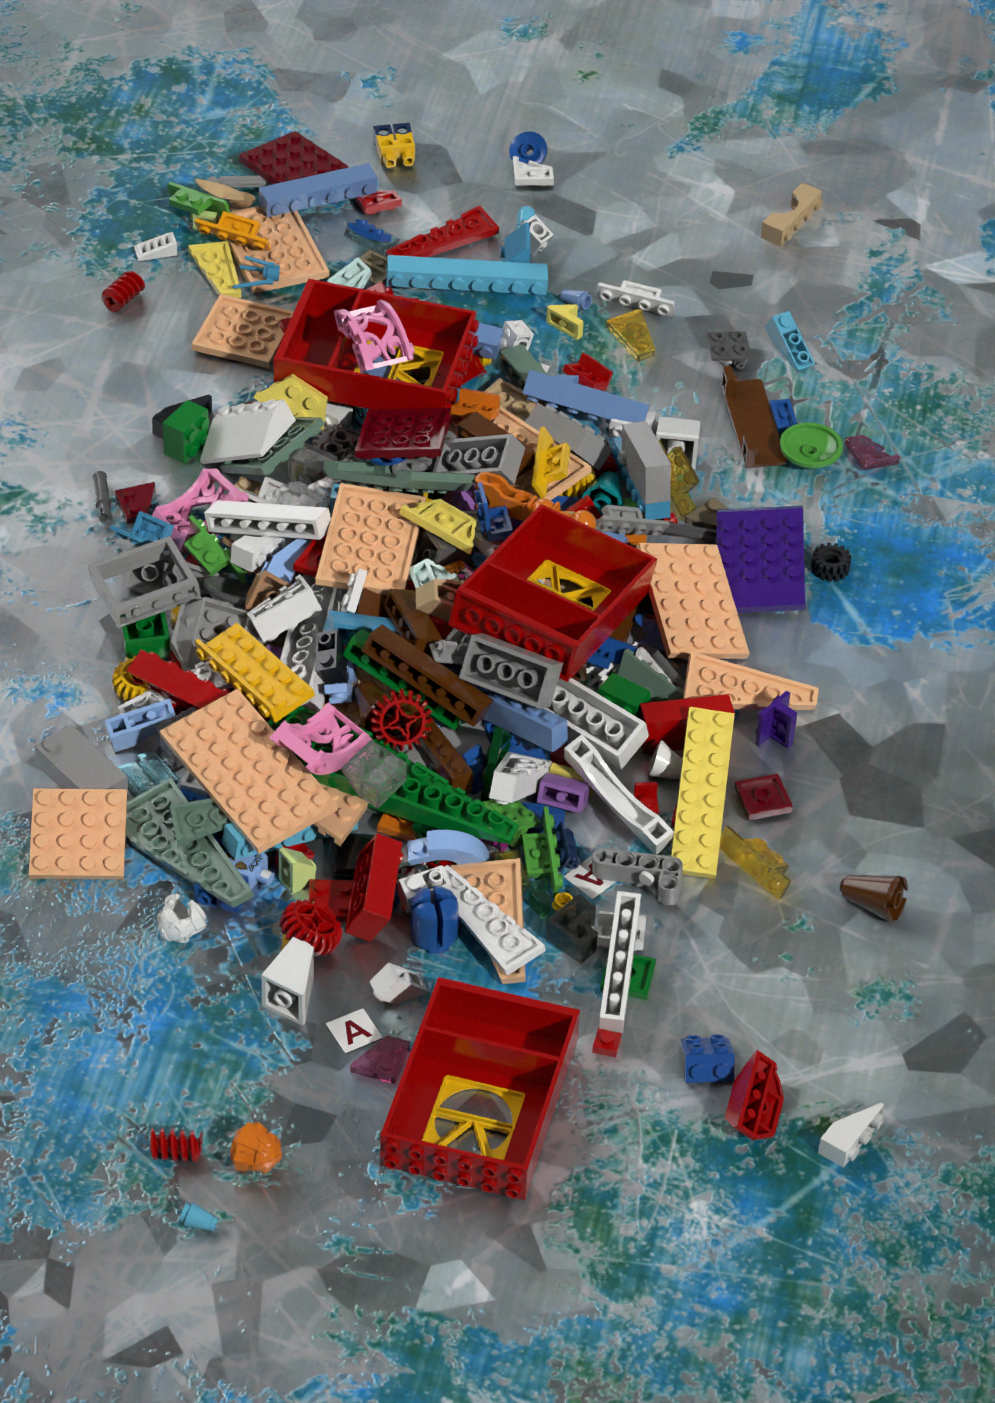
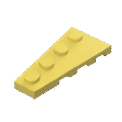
(217, 266)

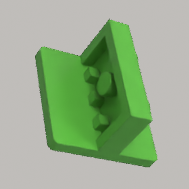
(518, 814)

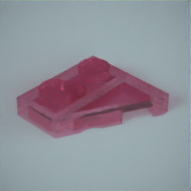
(869, 453)
(383, 1060)

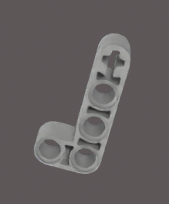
(628, 865)

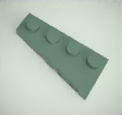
(640, 673)
(196, 820)

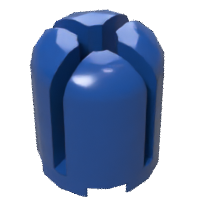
(433, 917)

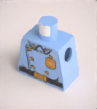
(253, 867)

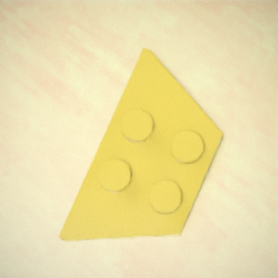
(299, 396)
(444, 521)

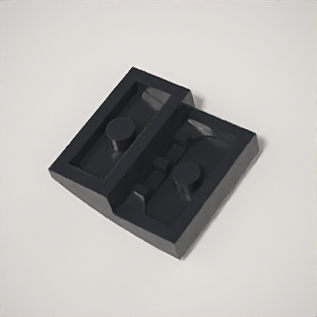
(345, 856)

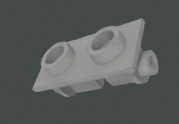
(449, 652)

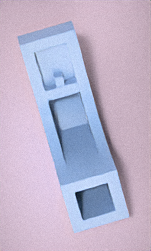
(343, 691)
(449, 846)

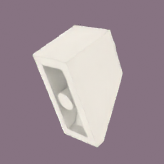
(397, 984)

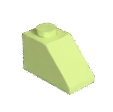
(295, 870)

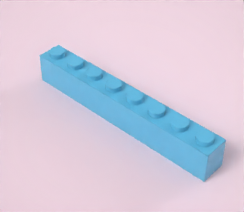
(466, 275)

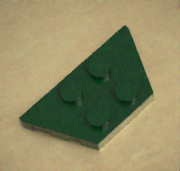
(495, 753)

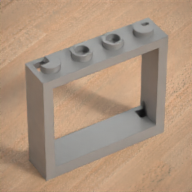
(152, 602)

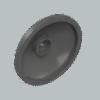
(227, 589)

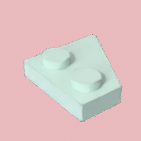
(353, 275)
(427, 571)

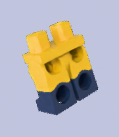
(394, 146)

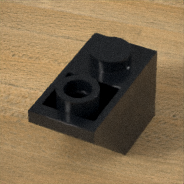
(329, 661)

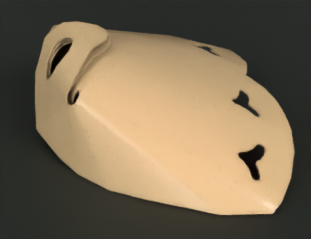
(235, 199)

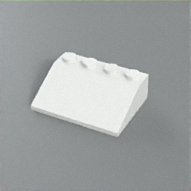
(246, 430)

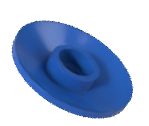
(528, 141)

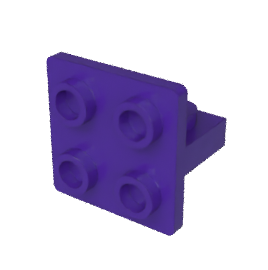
(777, 722)

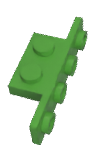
(195, 201)
(209, 553)
(540, 853)

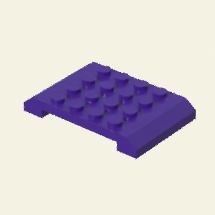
(763, 557)

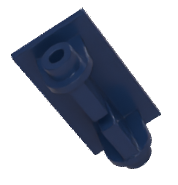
(566, 848)

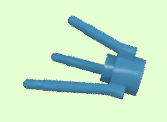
(269, 271)

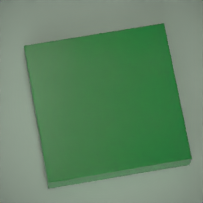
(641, 976)

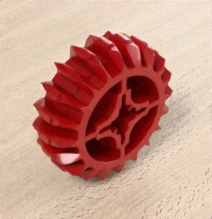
(411, 717)
(311, 924)

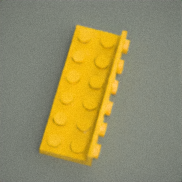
(255, 672)

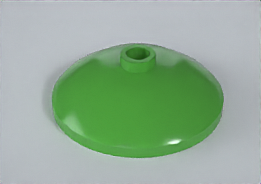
(811, 445)

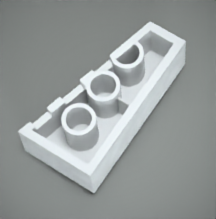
(517, 777)

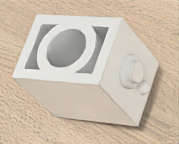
(539, 234)
(515, 334)
(338, 414)

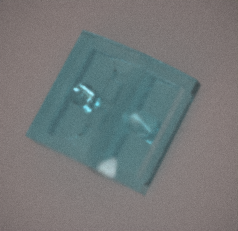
(375, 246)
(147, 772)

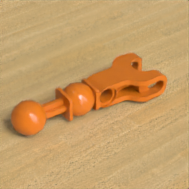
(519, 502)

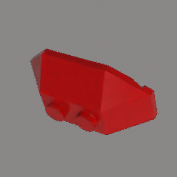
(756, 1098)

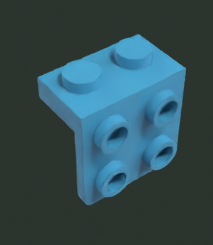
(145, 530)

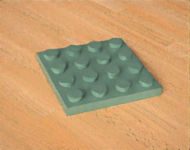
(291, 440)

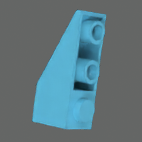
(789, 341)

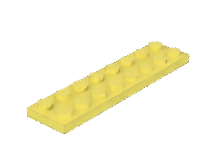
(702, 791)

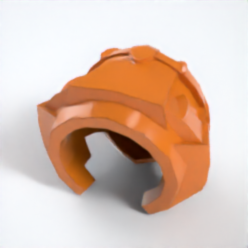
(255, 1149)

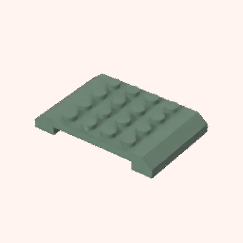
(384, 478)

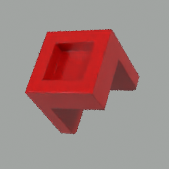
(475, 369)

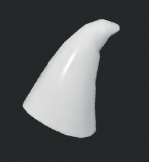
(665, 763)

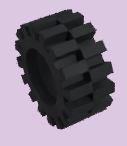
(829, 570)

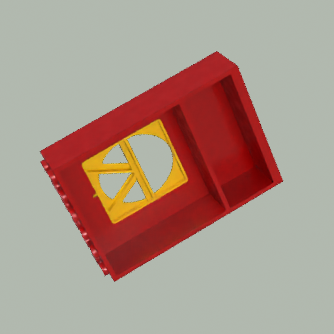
(327, 361)
(514, 607)
(489, 1044)

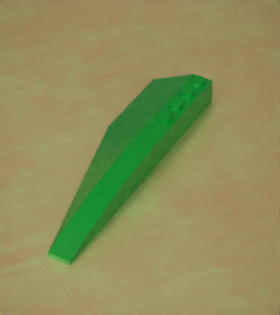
(422, 797)

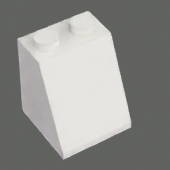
(680, 432)
(289, 981)

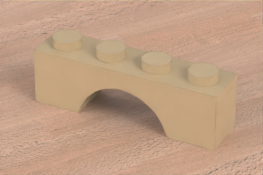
(781, 226)

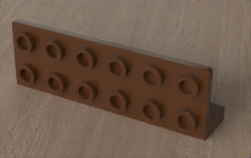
(752, 421)

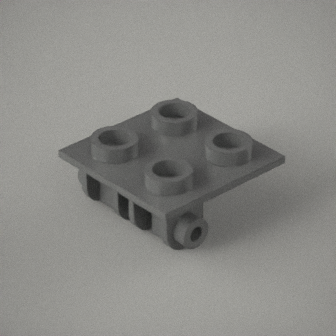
(729, 347)

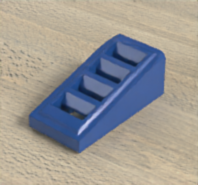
(476, 766)

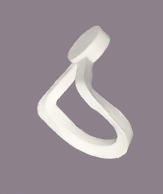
(647, 879)

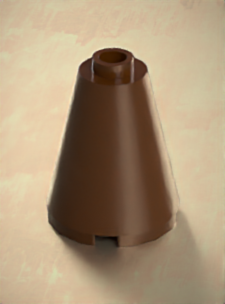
(366, 696)
(876, 893)

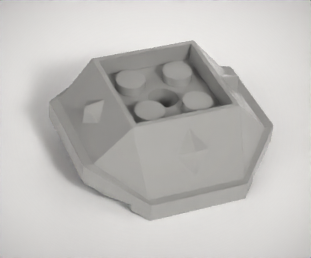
(202, 621)

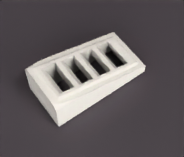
(157, 247)

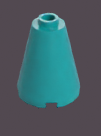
(606, 491)

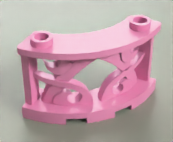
(350, 325)
(198, 495)
(299, 739)

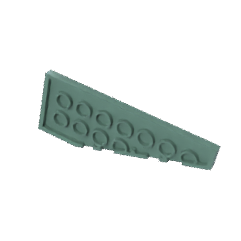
(199, 861)

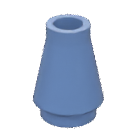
(579, 298)

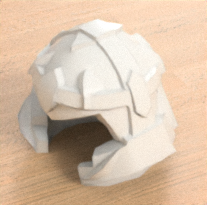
(178, 922)

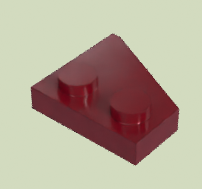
(135, 499)

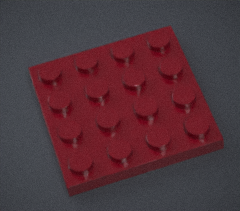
(289, 159)
(403, 433)

